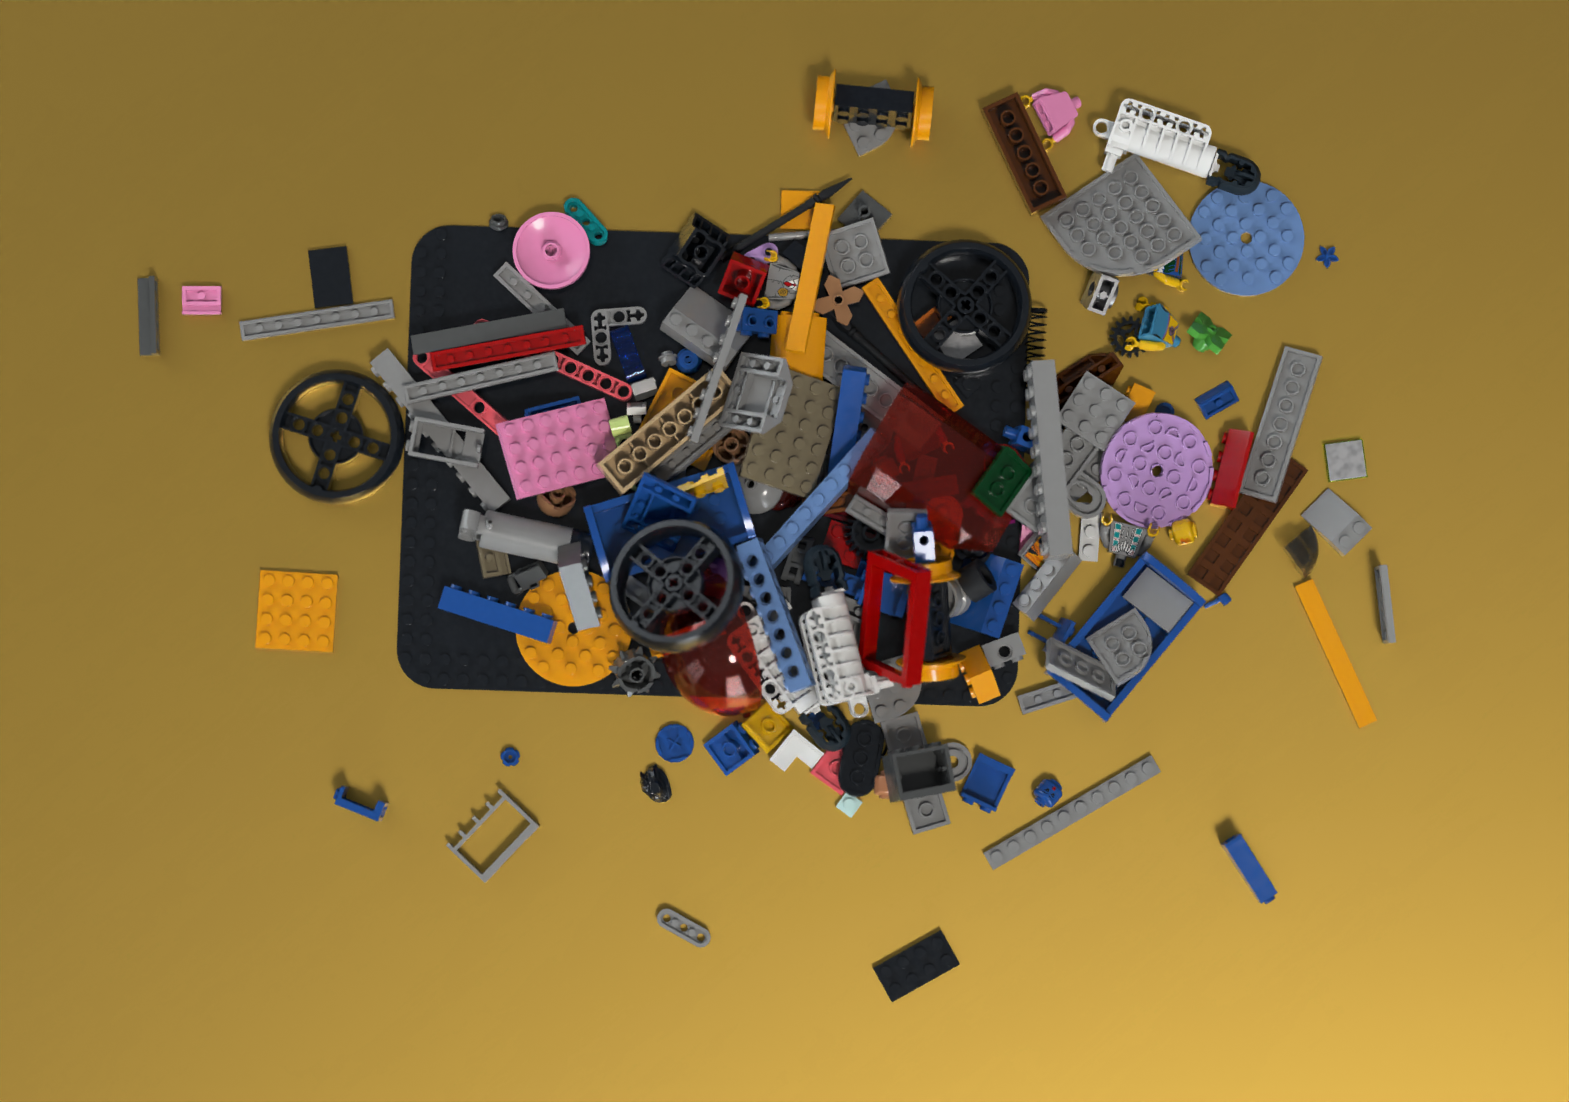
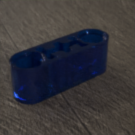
(628, 354)

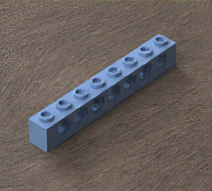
(804, 678)

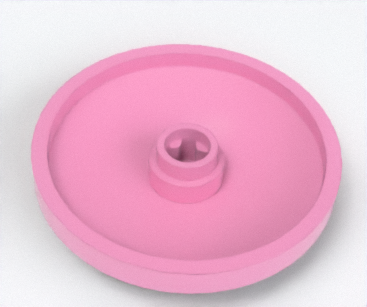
(551, 250)

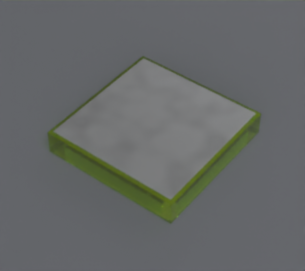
(1345, 460)

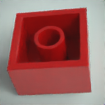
(743, 276)

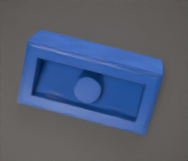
(1216, 399)

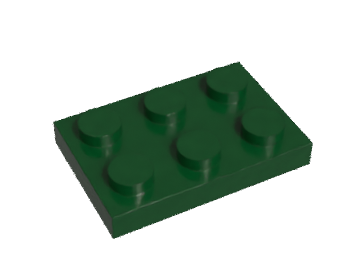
(1002, 481)

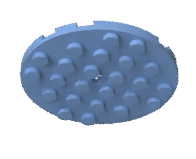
(1254, 266)

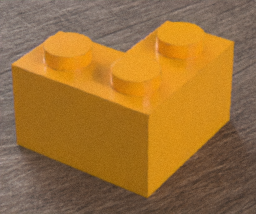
(978, 675)

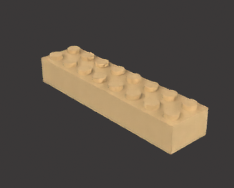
(660, 435)

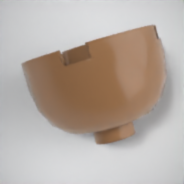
(732, 447)
(557, 502)

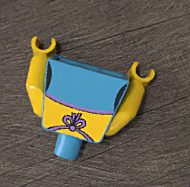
(1157, 328)

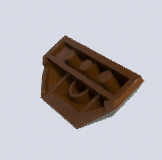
(1102, 365)

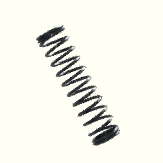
(1035, 311)

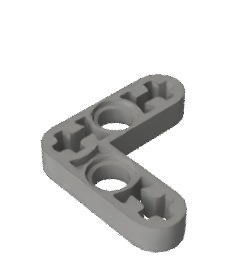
(610, 322)

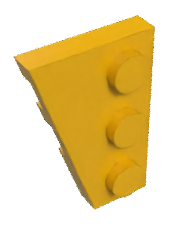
(706, 485)

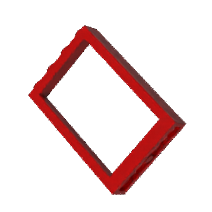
(916, 617)

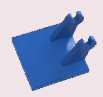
(1064, 629)

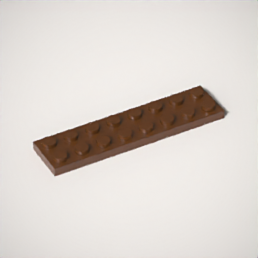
(1240, 534)

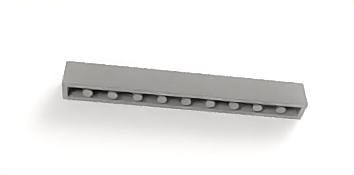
(480, 480)

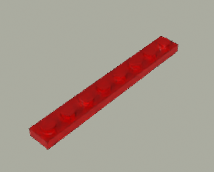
(508, 348)

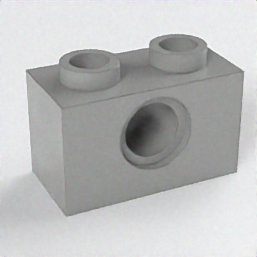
(1014, 644)

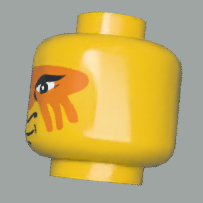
(1183, 531)

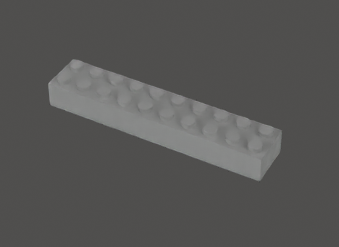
(1048, 460)

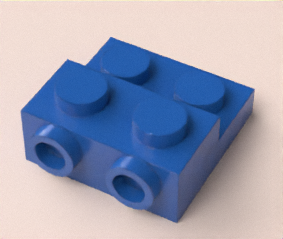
(731, 747)

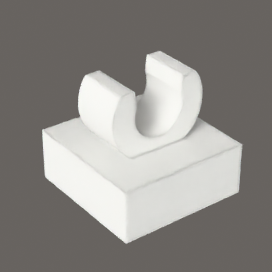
(637, 409)

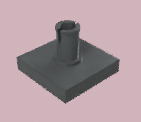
(863, 208)

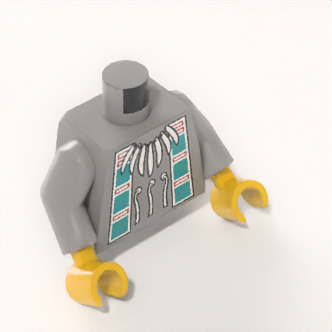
(1125, 539)

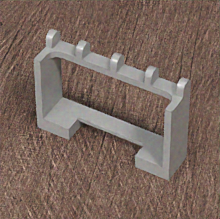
(509, 851)

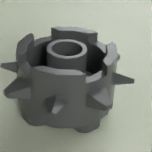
(627, 663)

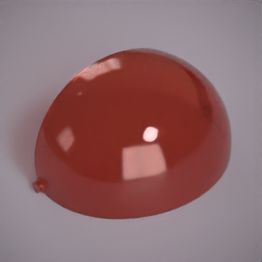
(723, 674)

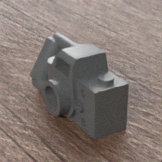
(527, 577)

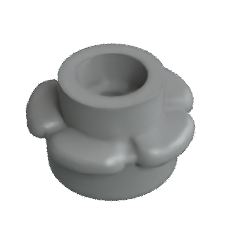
(668, 358)

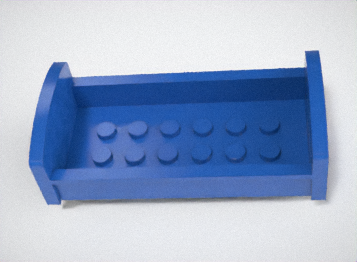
(722, 511)
(1113, 608)

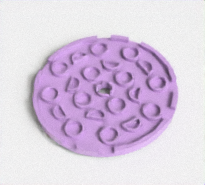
(1152, 442)

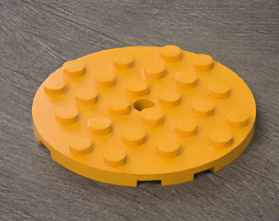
(571, 657)

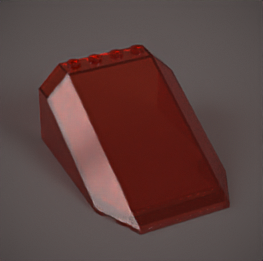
(931, 462)

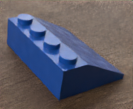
(990, 613)

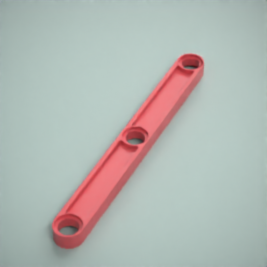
(468, 399)

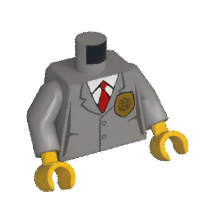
(781, 283)

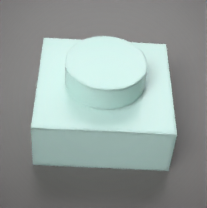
(849, 805)

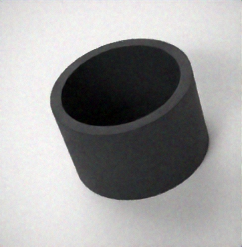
(976, 580)

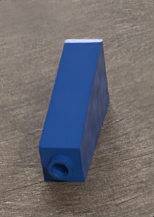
(1249, 868)

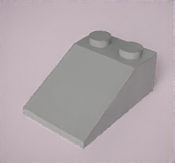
(1336, 522)

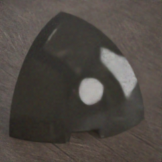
(1304, 551)

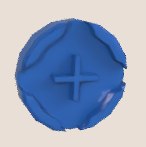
(674, 743)

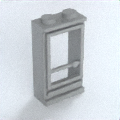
(472, 445)

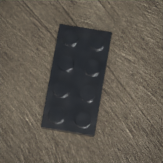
(916, 966)

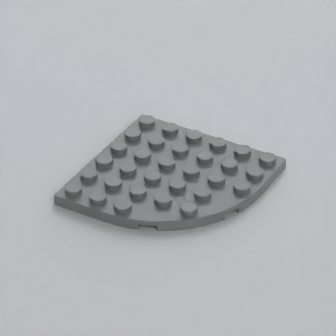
(1122, 223)

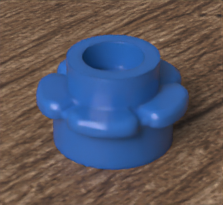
(505, 757)

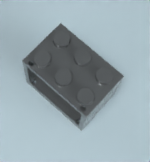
(918, 771)

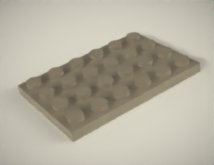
(794, 450)

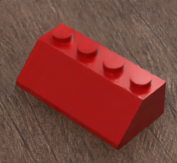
(1231, 468)

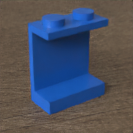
(893, 596)

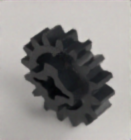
(1121, 334)

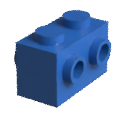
(758, 322)

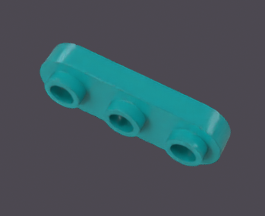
(584, 214)

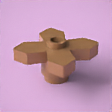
(842, 311)

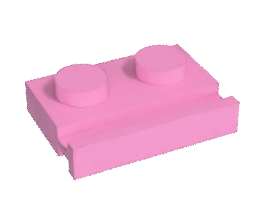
(201, 300)

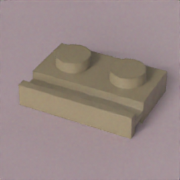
(493, 562)

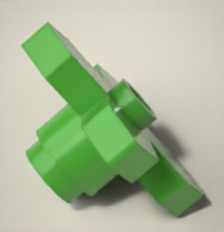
(1207, 335)

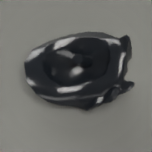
(656, 784)

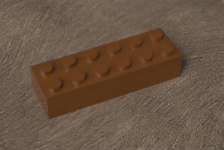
(1024, 154)

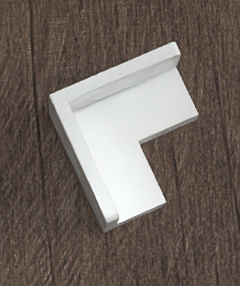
(796, 746)

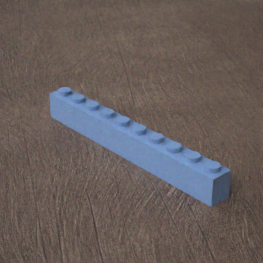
(814, 506)

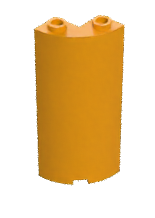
(813, 360)

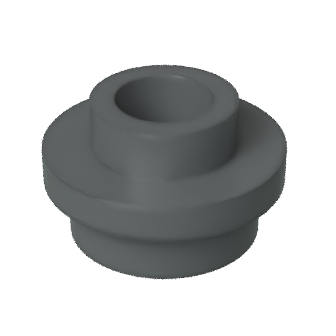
(498, 222)

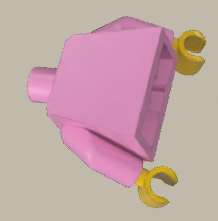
(1055, 112)

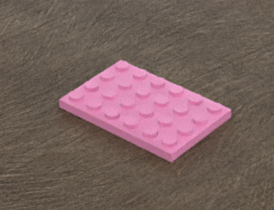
(556, 447)

